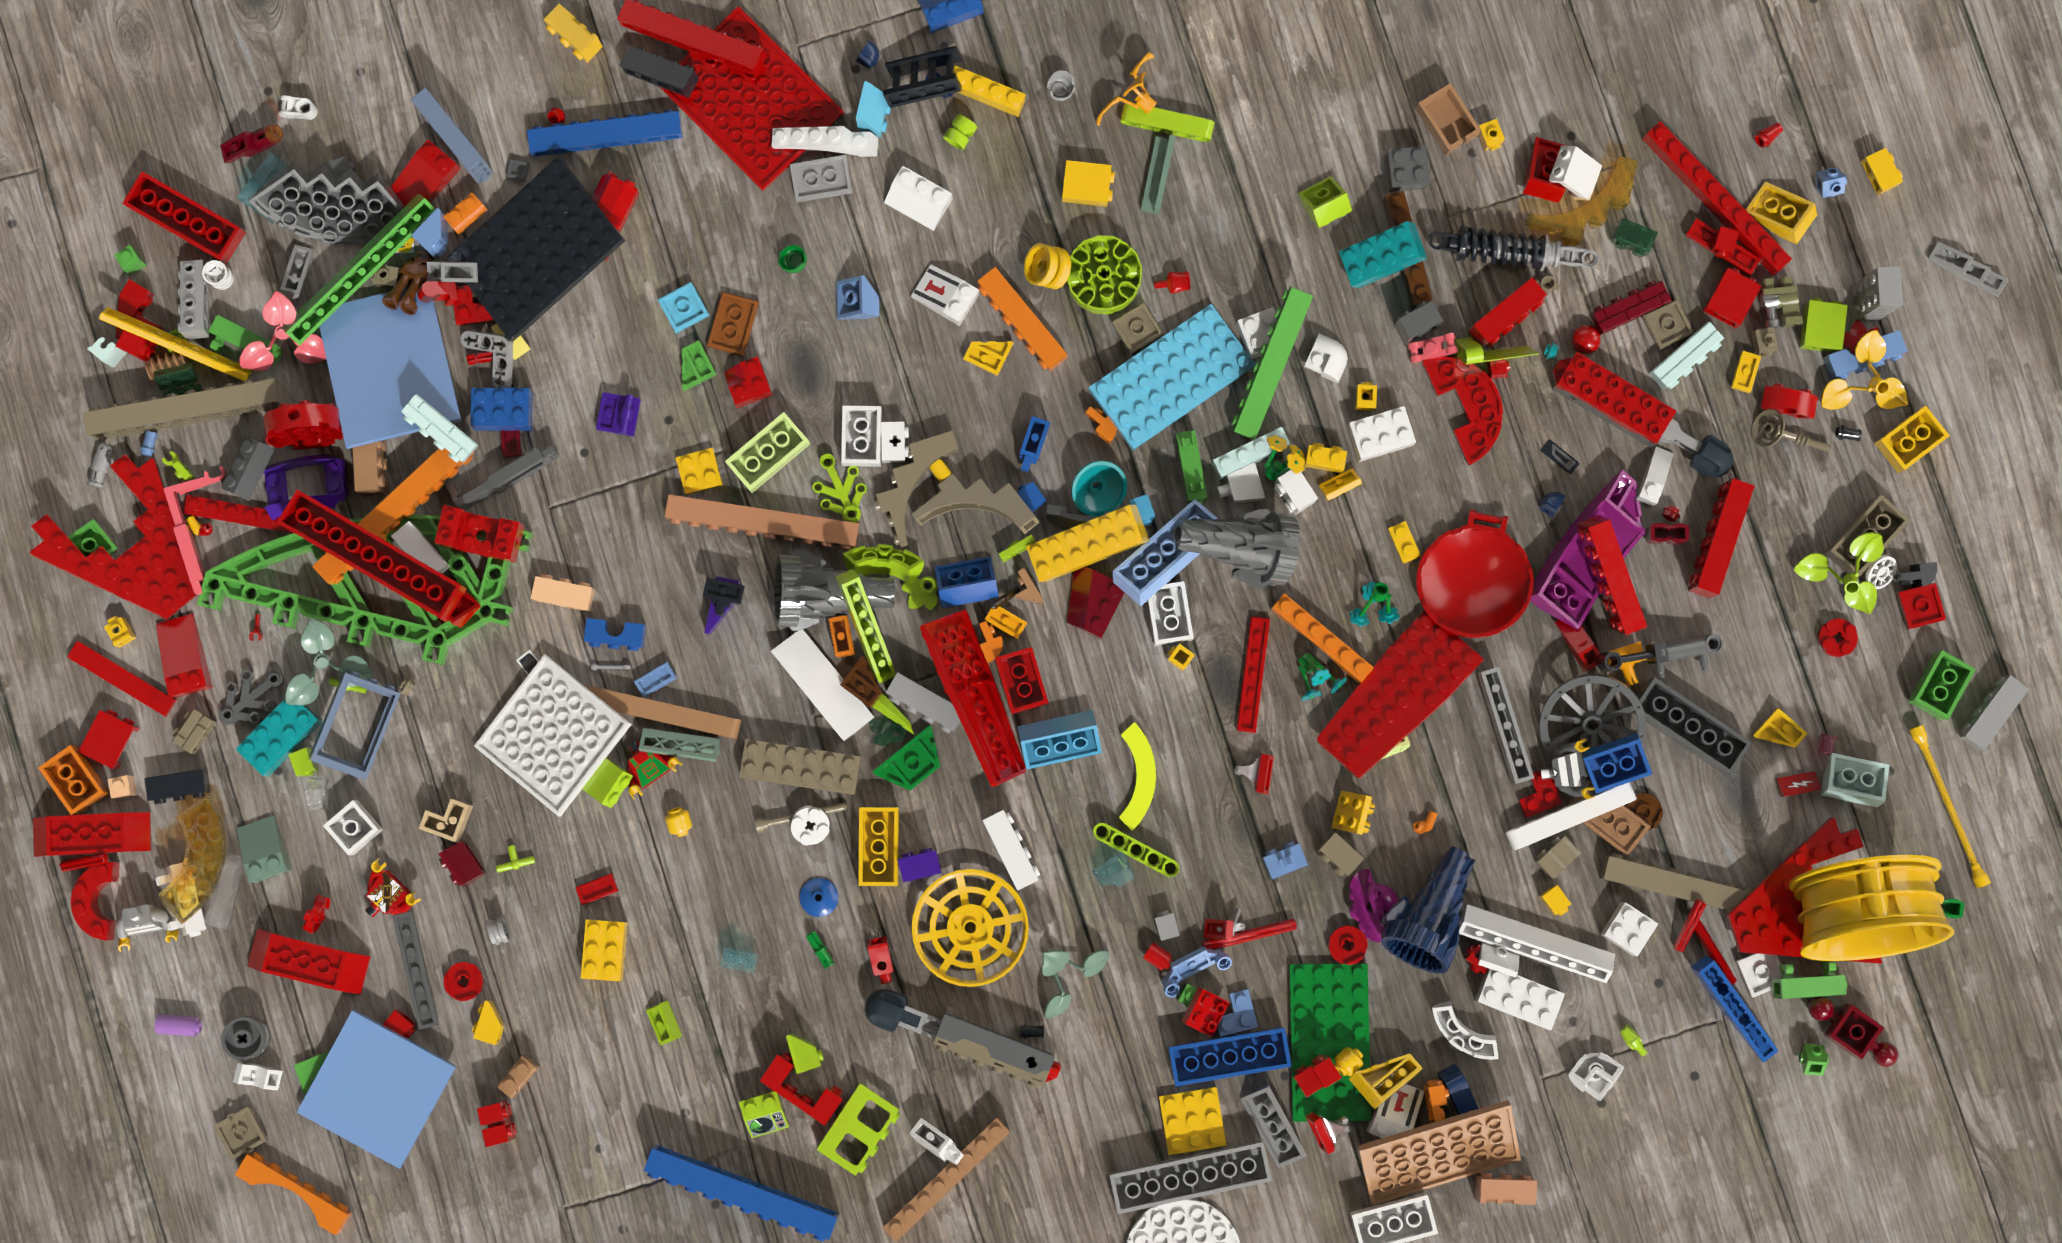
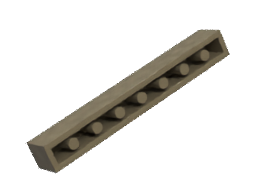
(1672, 883)

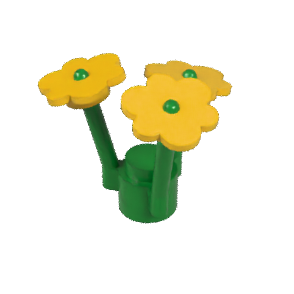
(1294, 461)

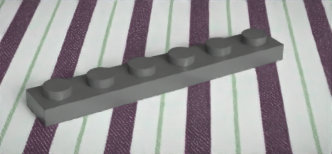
(415, 970)

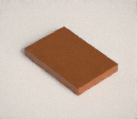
(733, 324)

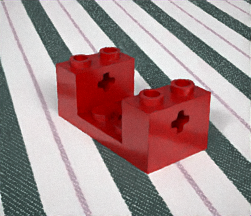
(459, 532)
(775, 1078)

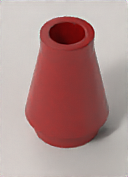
(1767, 135)

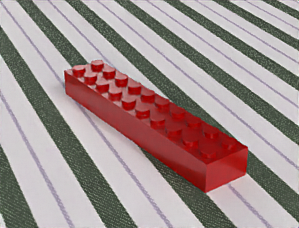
(371, 555)

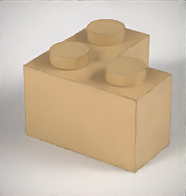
(451, 824)

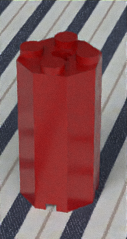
(615, 198)

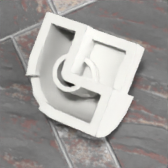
(1327, 358)
(1595, 1074)

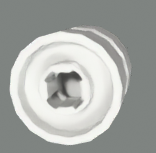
(218, 275)

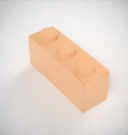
(563, 593)

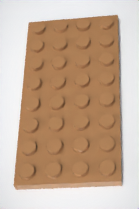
(1439, 1152)

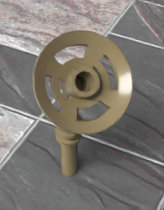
(1775, 430)

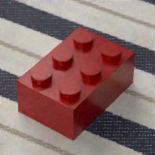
(1021, 680)

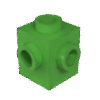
(1813, 1059)

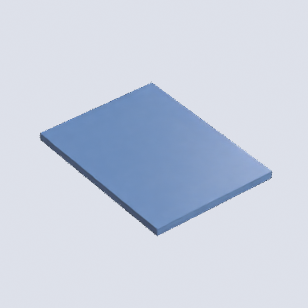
(381, 362)

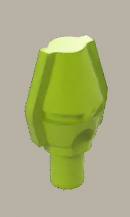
(1633, 1040)

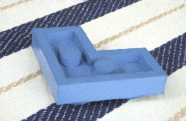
(1243, 1015)

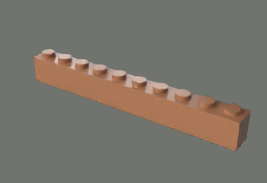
(762, 521)

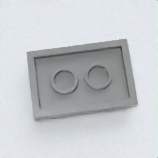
(821, 178)

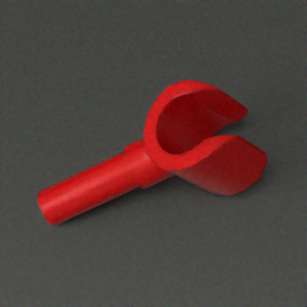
(256, 629)

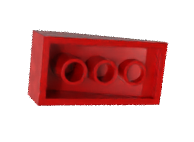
(425, 174)
(182, 657)

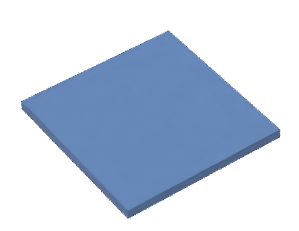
(376, 1089)

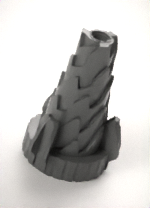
(1258, 543)
(809, 591)

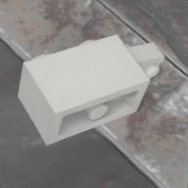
(936, 1142)

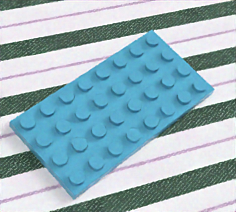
(1171, 377)

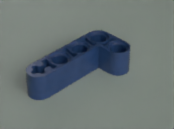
(1458, 1089)

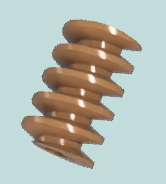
(167, 362)

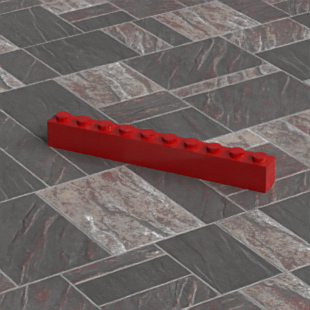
(1716, 198)

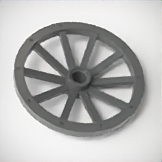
(1587, 679)

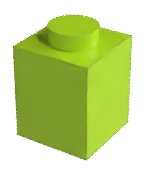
(301, 764)

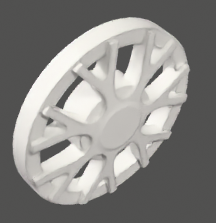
(1881, 571)

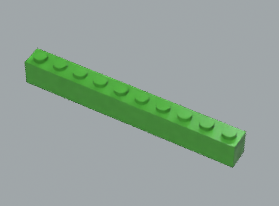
(358, 269)

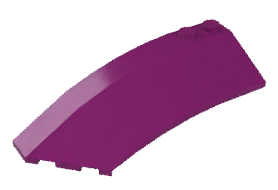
(1565, 581)

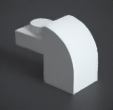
(257, 1075)

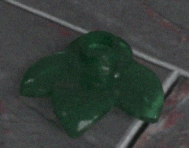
(883, 729)

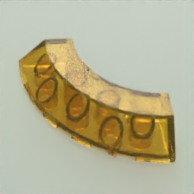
(202, 860)

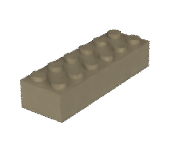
(800, 767)

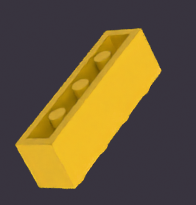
(990, 92)

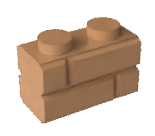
(518, 1076)

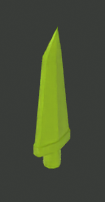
(888, 709)

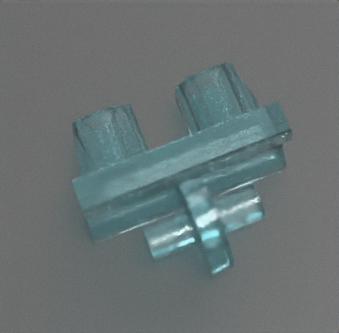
(739, 960)

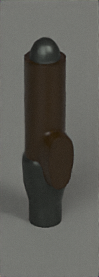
(1004, 598)

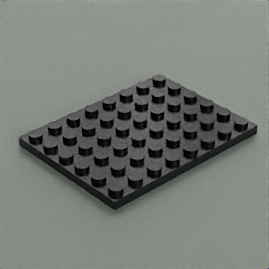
(537, 248)

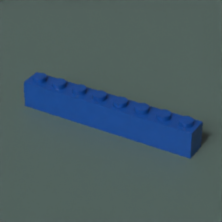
(605, 133)

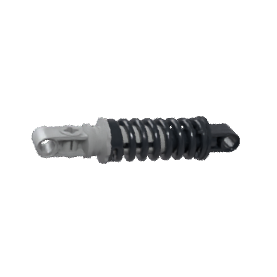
(1511, 248)

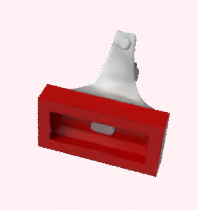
(1258, 773)
(1223, 928)
(1326, 1131)

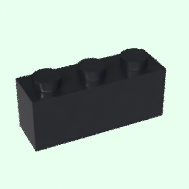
(177, 786)

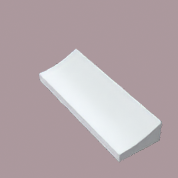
(822, 684)

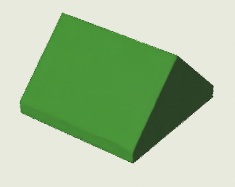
(90, 538)

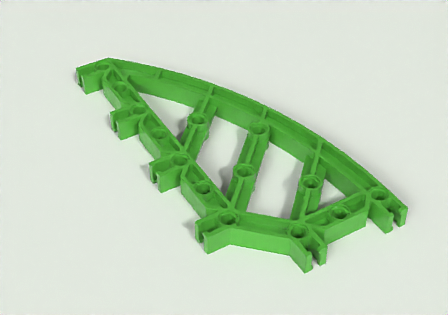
(235, 584)

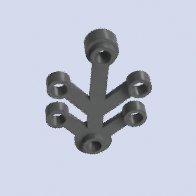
(248, 699)

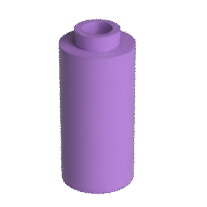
(177, 1025)

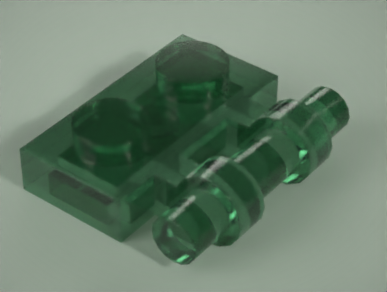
(175, 377)

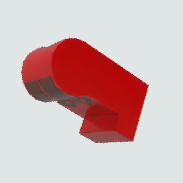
(438, 292)

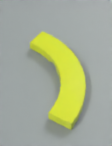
(1144, 776)

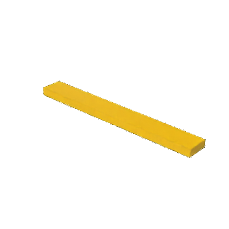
(175, 343)

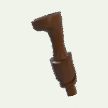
(414, 272)

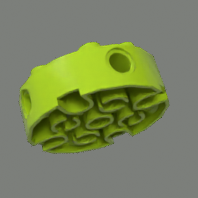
(1122, 270)

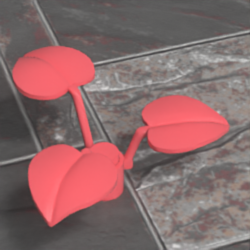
(278, 312)

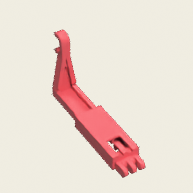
(183, 532)

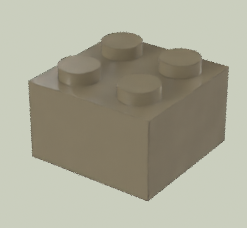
(1339, 854)

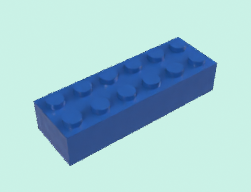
(1229, 1056)

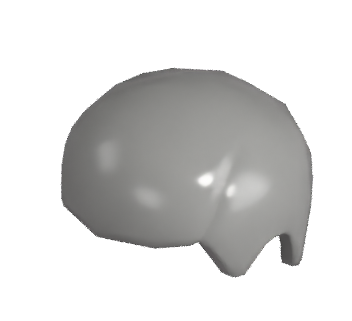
(1060, 85)

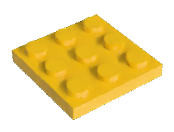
(1192, 1120)

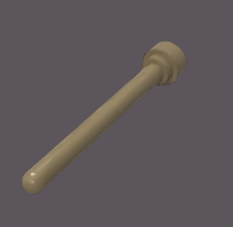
(763, 823)

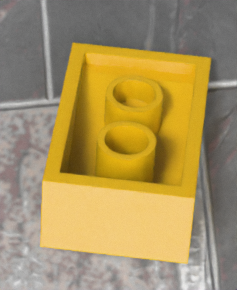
(1782, 212)

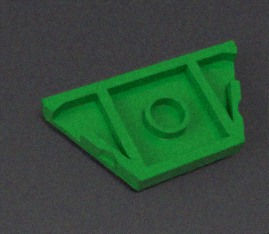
(912, 762)

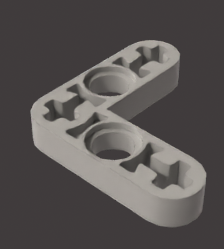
(499, 352)

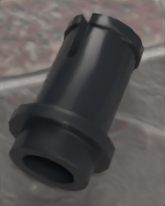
(1847, 433)
(1031, 1031)

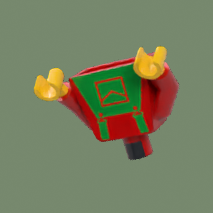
(647, 768)

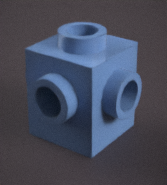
(1830, 182)

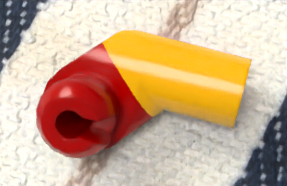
(199, 529)

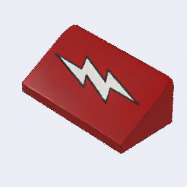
(1798, 784)

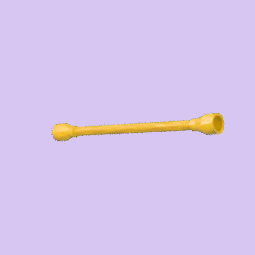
(1979, 876)

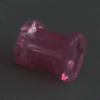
(1827, 744)

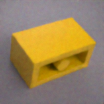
(1882, 171)

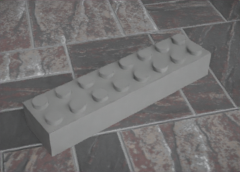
(1190, 1176)

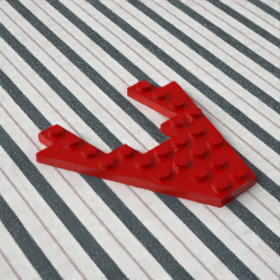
(147, 573)
(1769, 914)

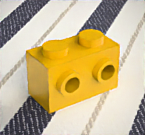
(1326, 459)

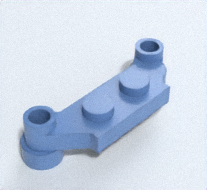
(1192, 964)

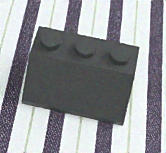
(247, 468)

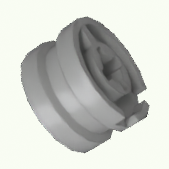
(498, 931)

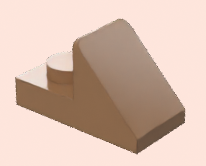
(1030, 593)

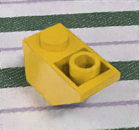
(490, 1024)

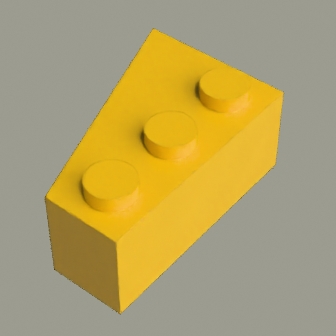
(572, 33)
(1385, 1079)

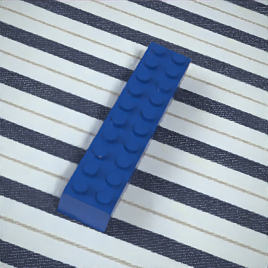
(741, 1192)

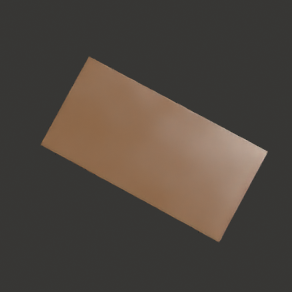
(1617, 827)

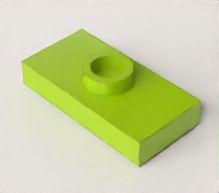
(1016, 548)

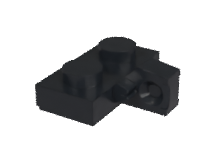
(723, 594)

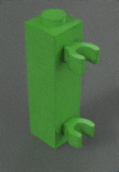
(237, 336)
(1191, 466)
(1808, 986)

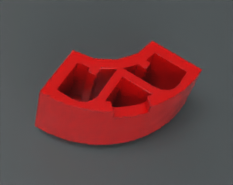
(1789, 401)

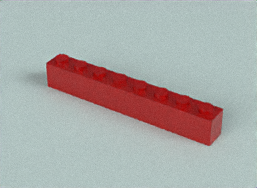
(692, 37)

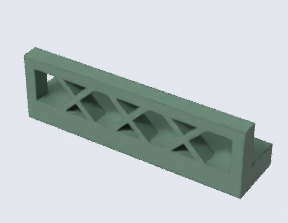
(1157, 175)
(679, 743)

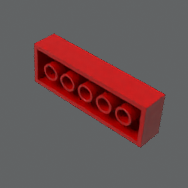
(184, 218)
(1720, 538)
(1611, 574)

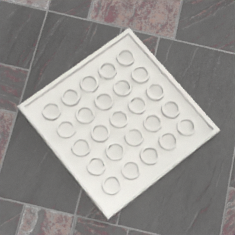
(552, 735)

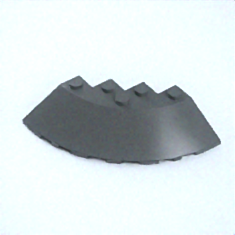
(326, 206)

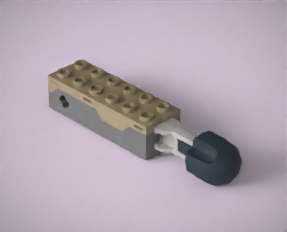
(889, 1009)

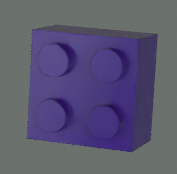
(919, 866)

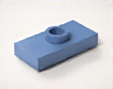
(655, 679)

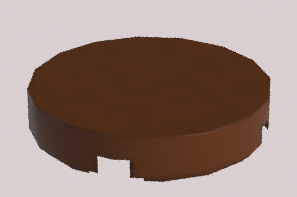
(1647, 808)

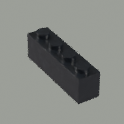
(659, 71)

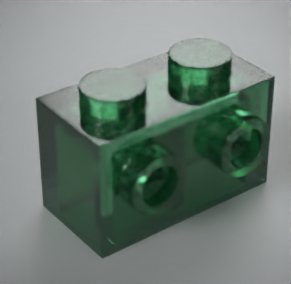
(1633, 237)

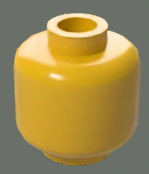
(678, 821)
(1348, 1061)

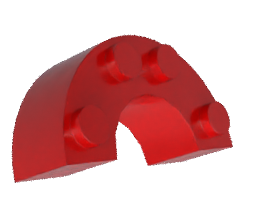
(85, 900)

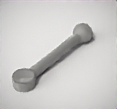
(594, 666)

